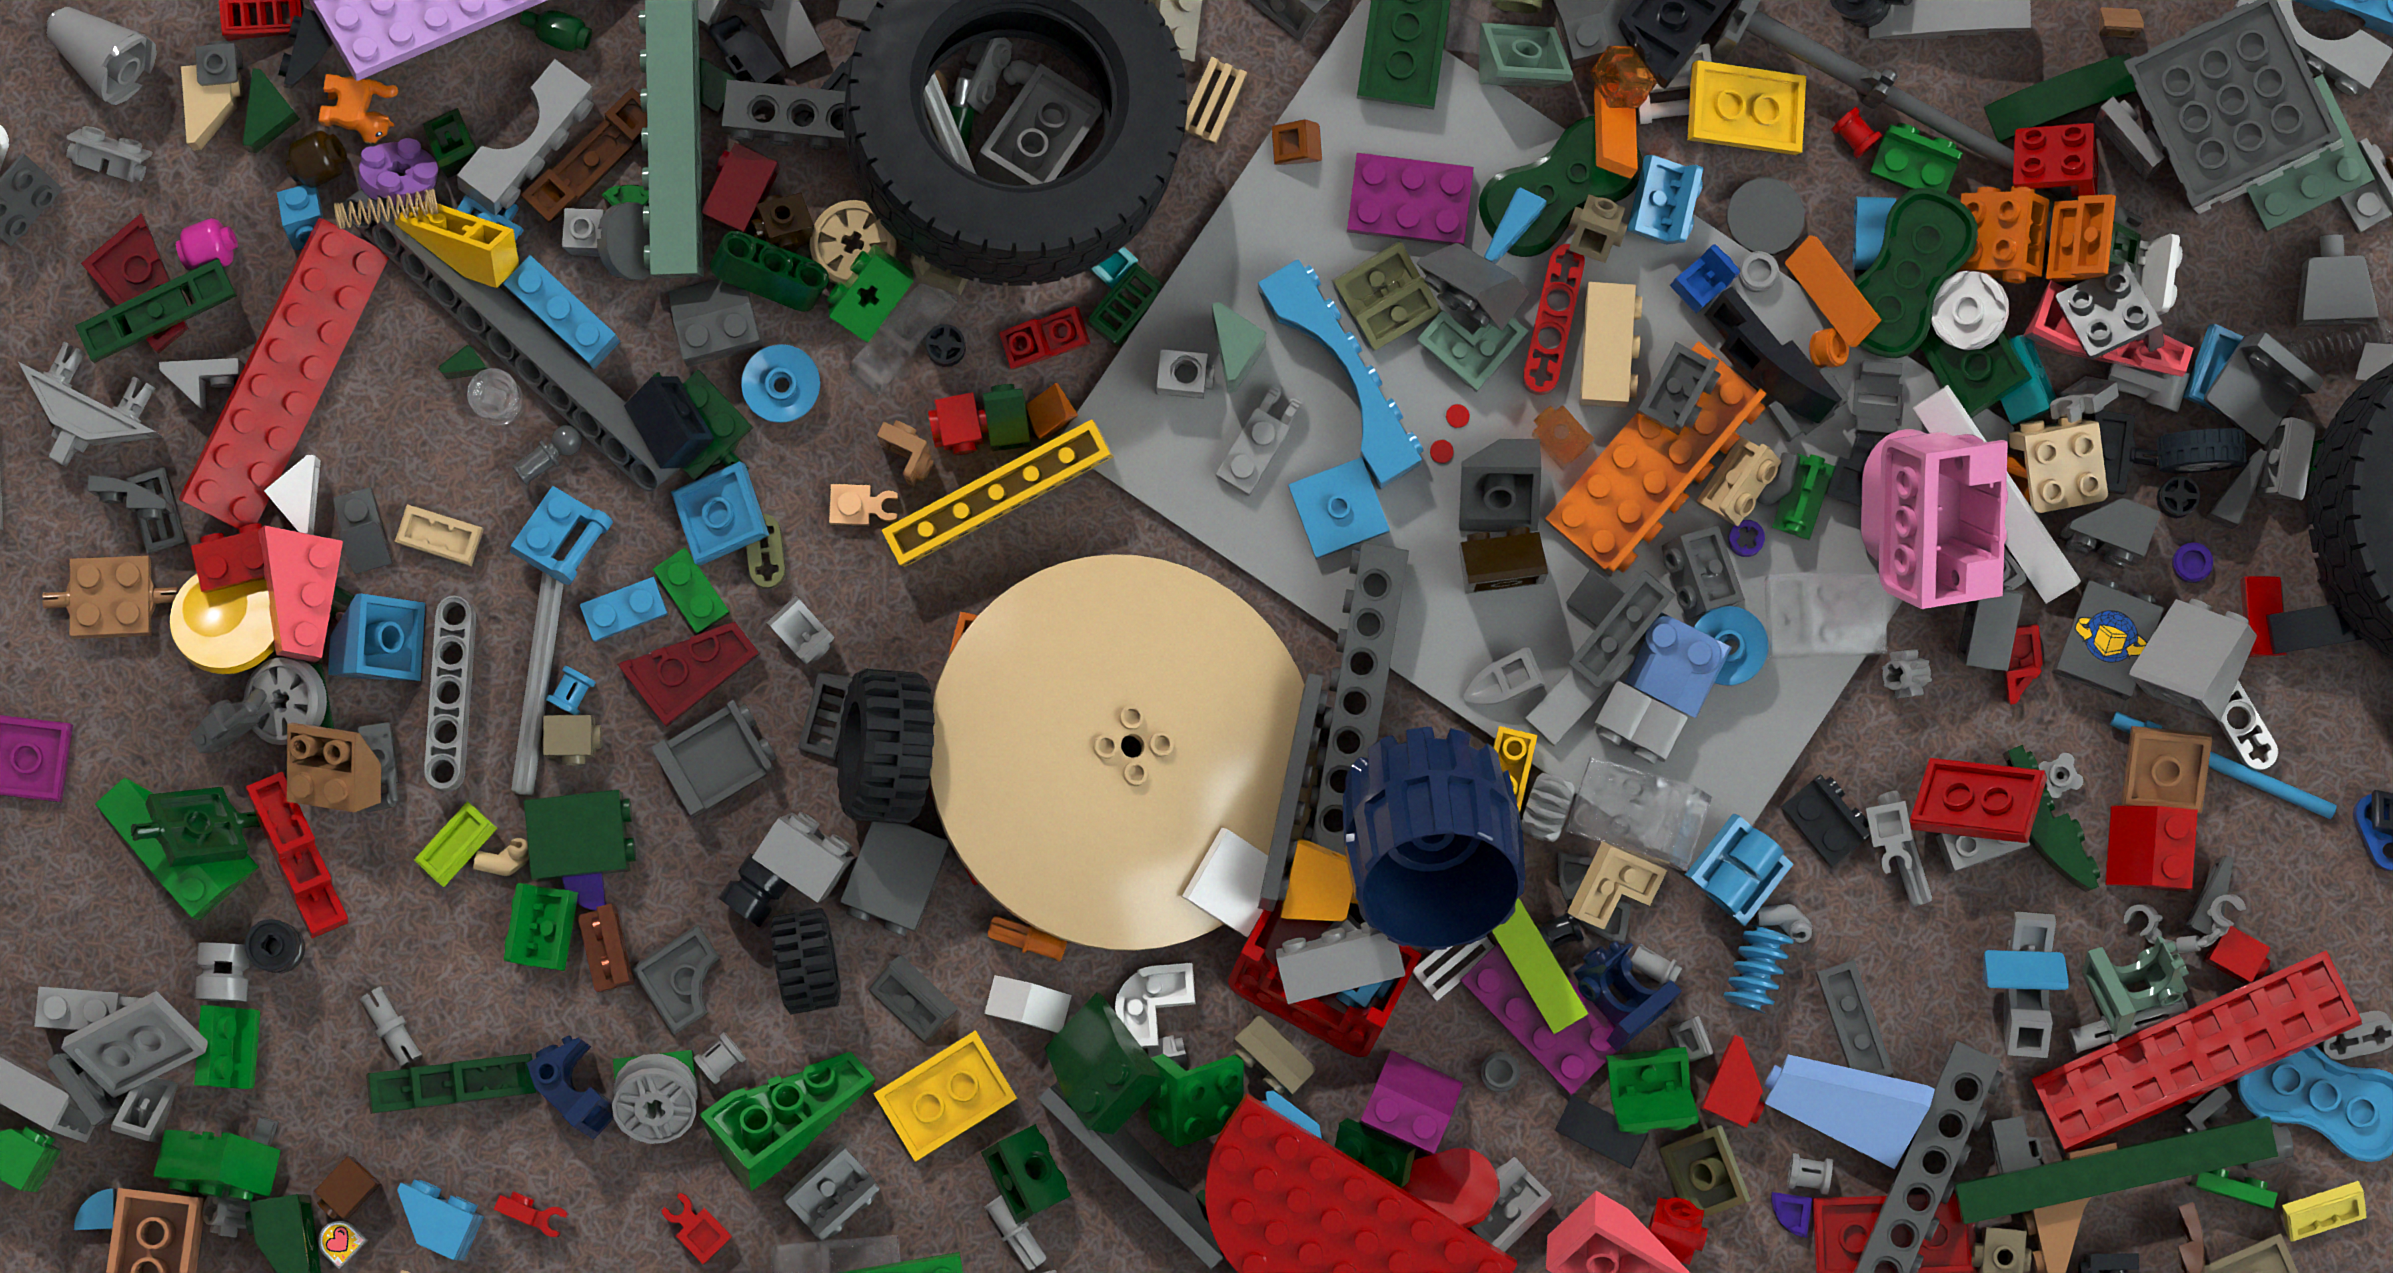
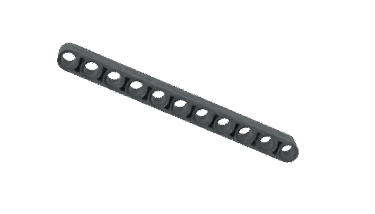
(521, 346)

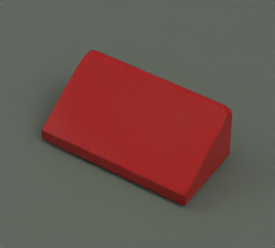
(2260, 598)

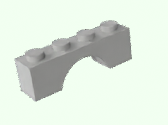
(2350, 61)
(496, 174)

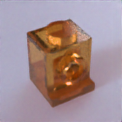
(1561, 450)

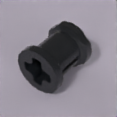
(1560, 930)

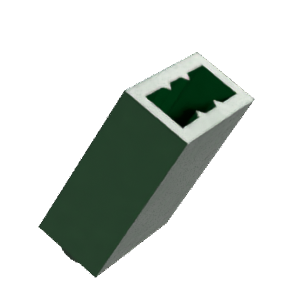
(579, 835)

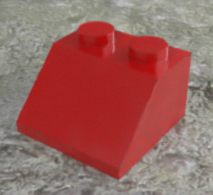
(2151, 847)

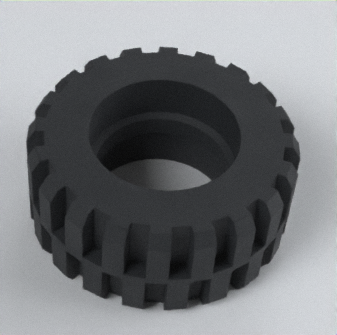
(885, 746)

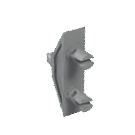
(80, 418)

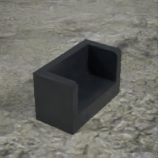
(669, 422)

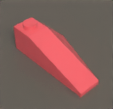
(2051, 329)

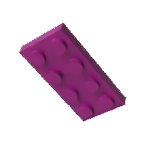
(1568, 1055)

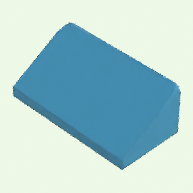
(2025, 970)

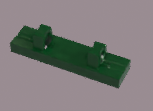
(155, 310)

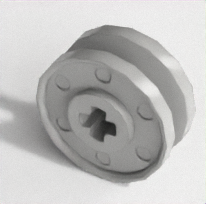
(654, 1098)

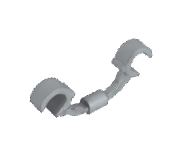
(2187, 943)

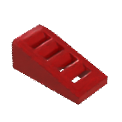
(248, 31)

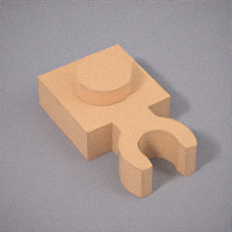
(854, 505)

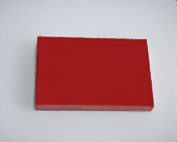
(1978, 800)

